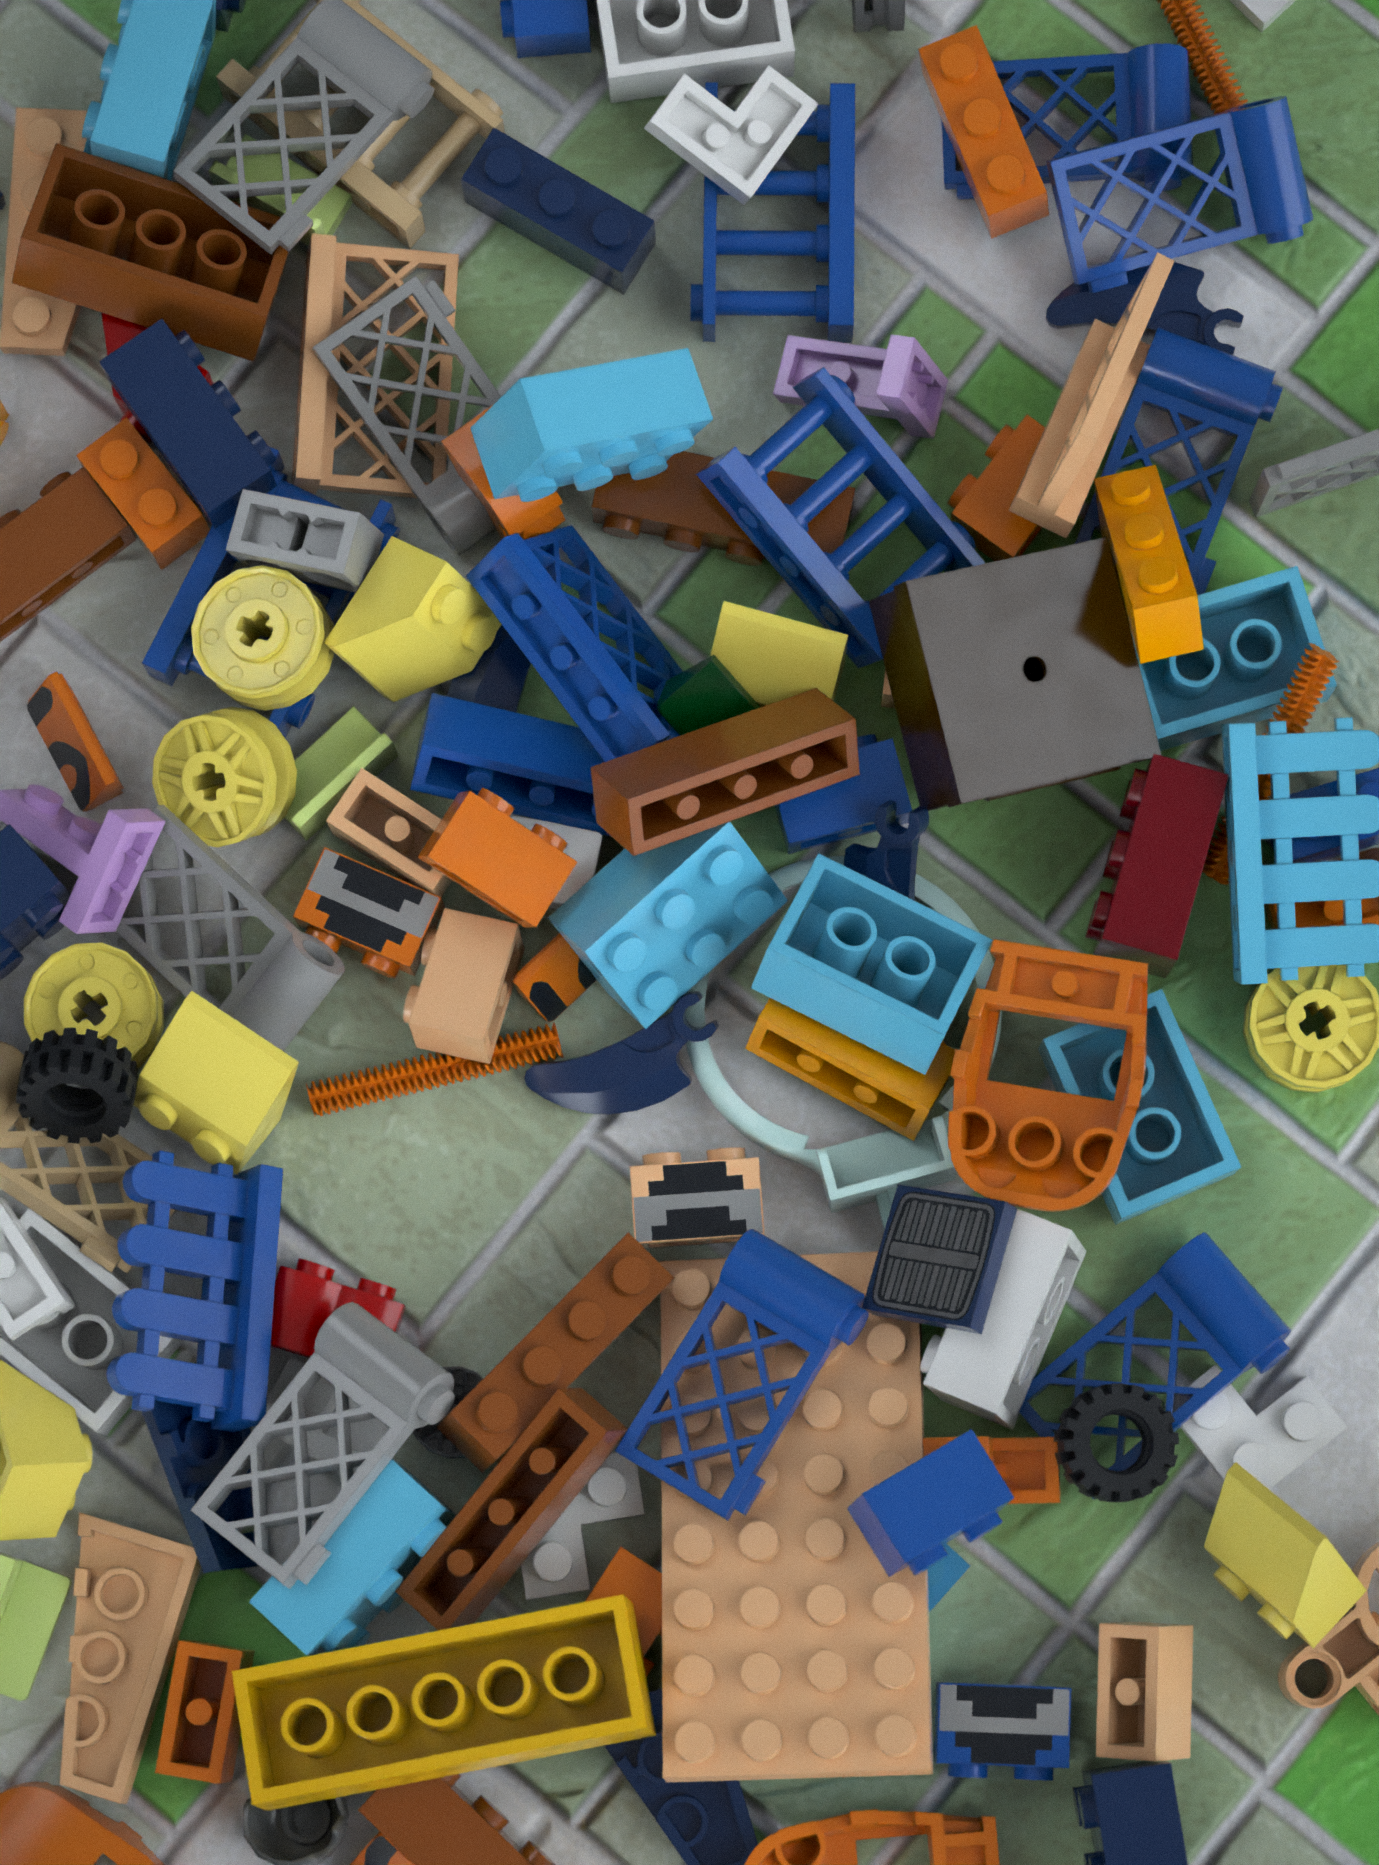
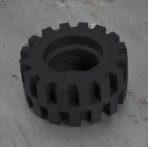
(84, 1062)
(1156, 1434)

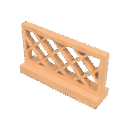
(318, 391)
(1088, 411)

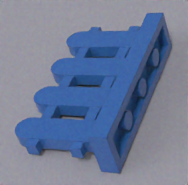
(236, 1298)

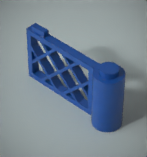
(1148, 96)
(1260, 173)
(1205, 389)
(785, 1297)
(1212, 1304)

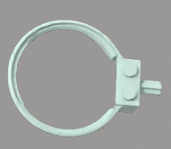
(864, 1167)

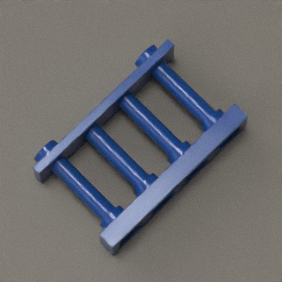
(829, 242)
(782, 528)
(172, 646)

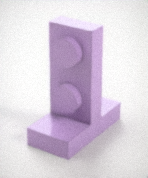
(885, 382)
(103, 856)

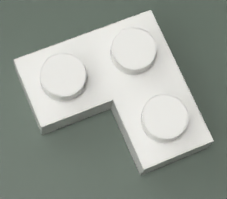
(730, 145)
(1264, 1443)
(559, 1559)

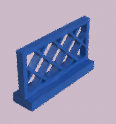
(562, 640)

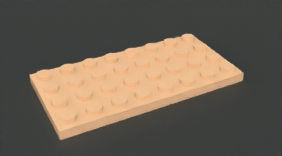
(781, 1622)

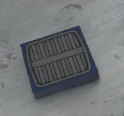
(939, 1258)

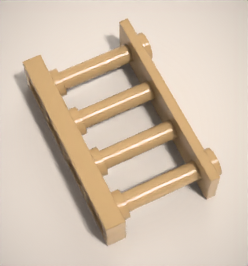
(390, 206)

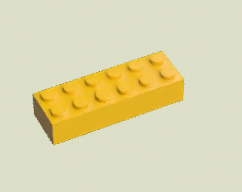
(443, 1703)

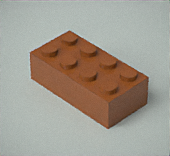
(147, 253)

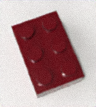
(1156, 863)

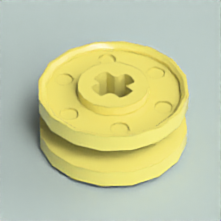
(256, 670)
(225, 775)
(99, 974)
(1302, 1060)

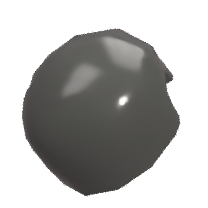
(296, 1833)

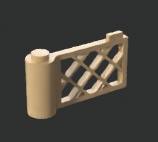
(32, 1183)

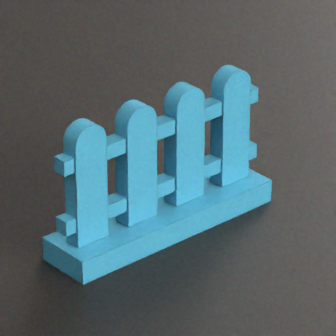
(1287, 818)

